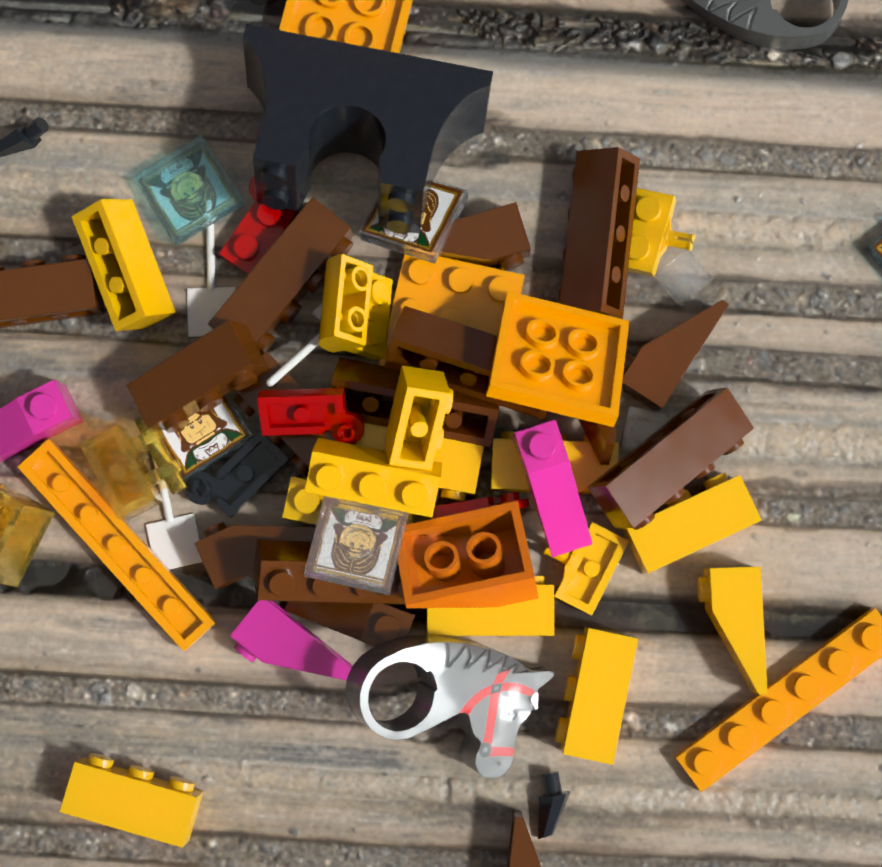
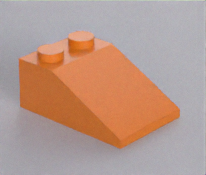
(467, 560)

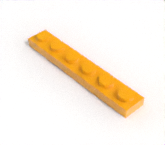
(117, 545)
(786, 702)

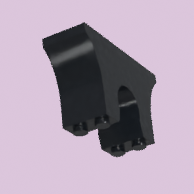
(361, 101)

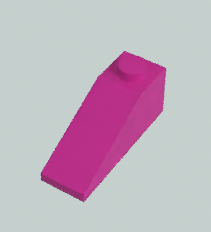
(36, 418)
(552, 487)
(283, 641)

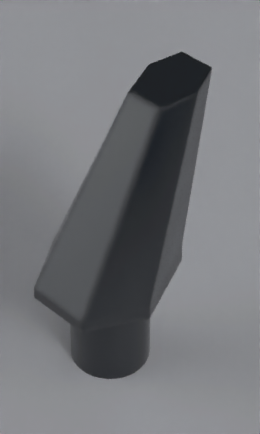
(23, 137)
(551, 804)

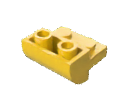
(355, 308)

